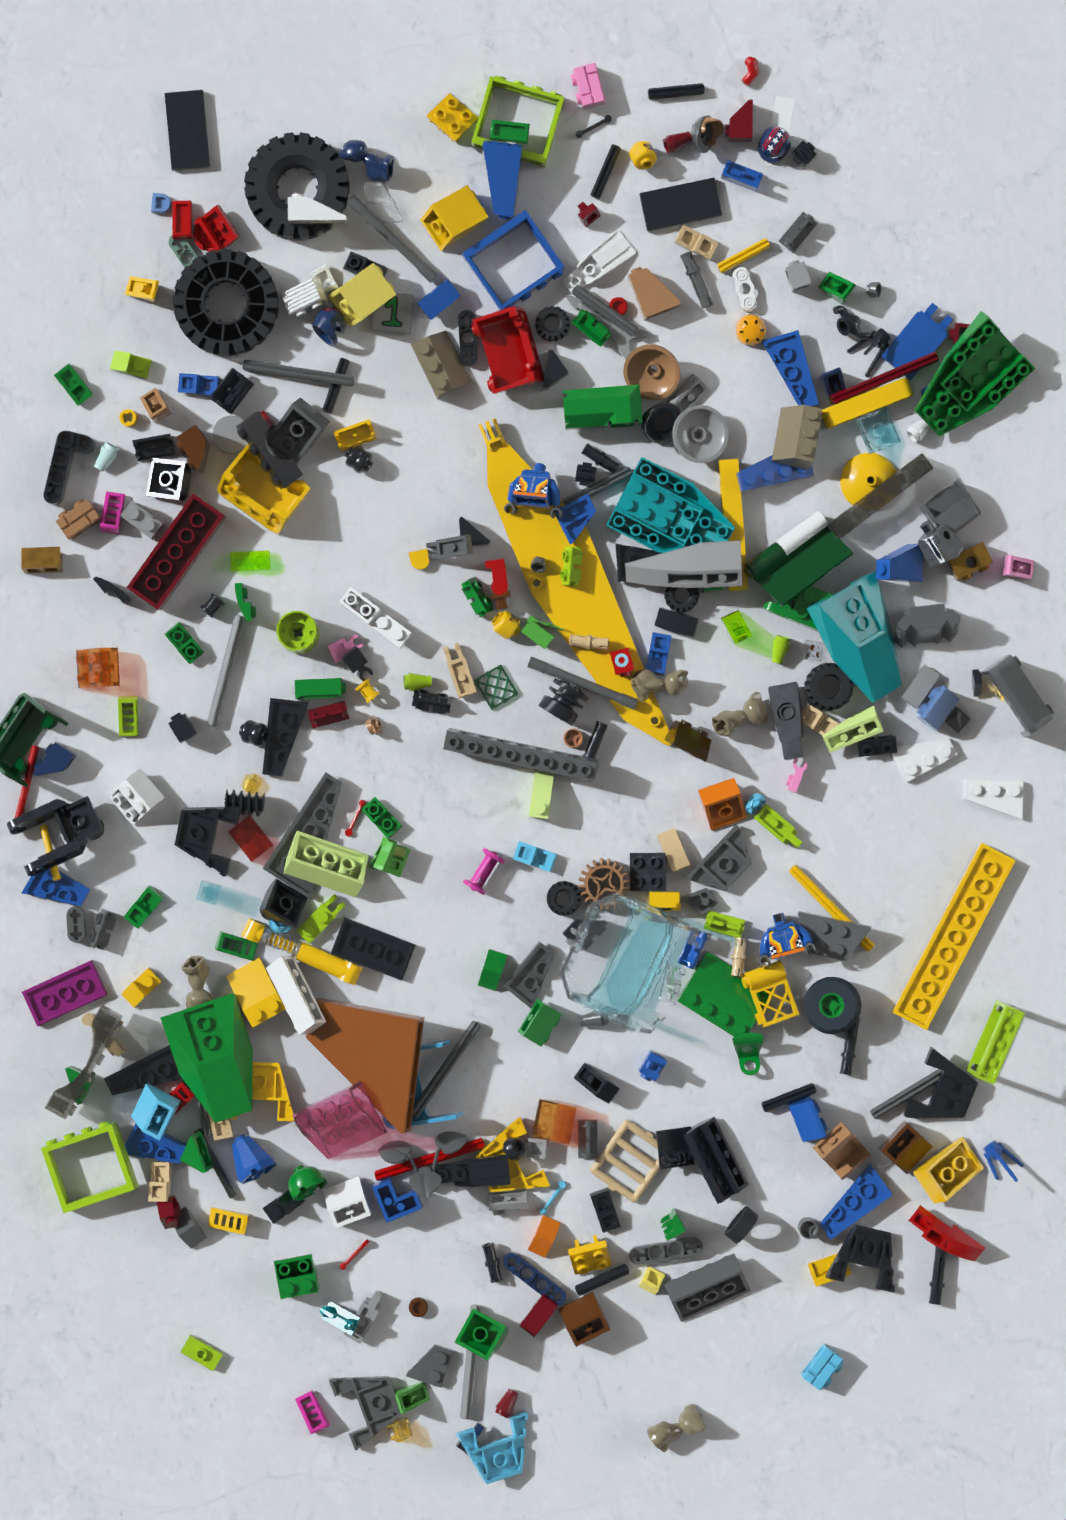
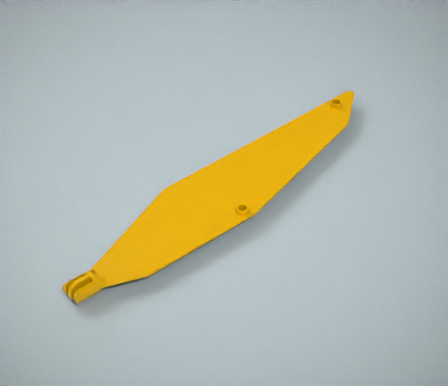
(577, 609)

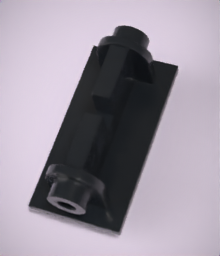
(440, 701)
(879, 746)

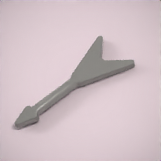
(618, 335)

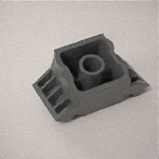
(926, 625)

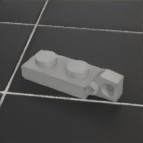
(367, 1312)

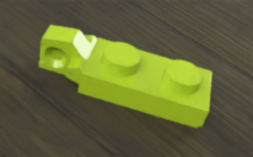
(777, 826)

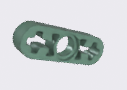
(184, 243)

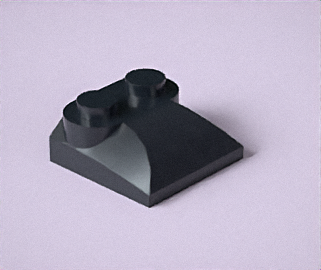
(169, 479)
(283, 904)

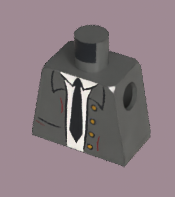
(939, 544)

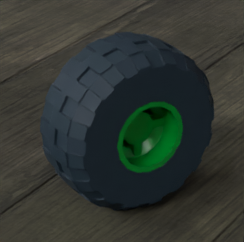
(832, 1005)

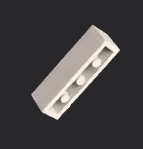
(296, 994)

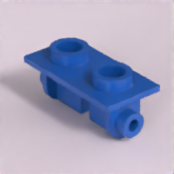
(690, 953)

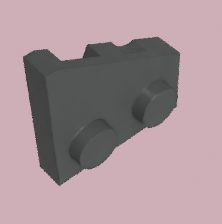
(432, 1366)

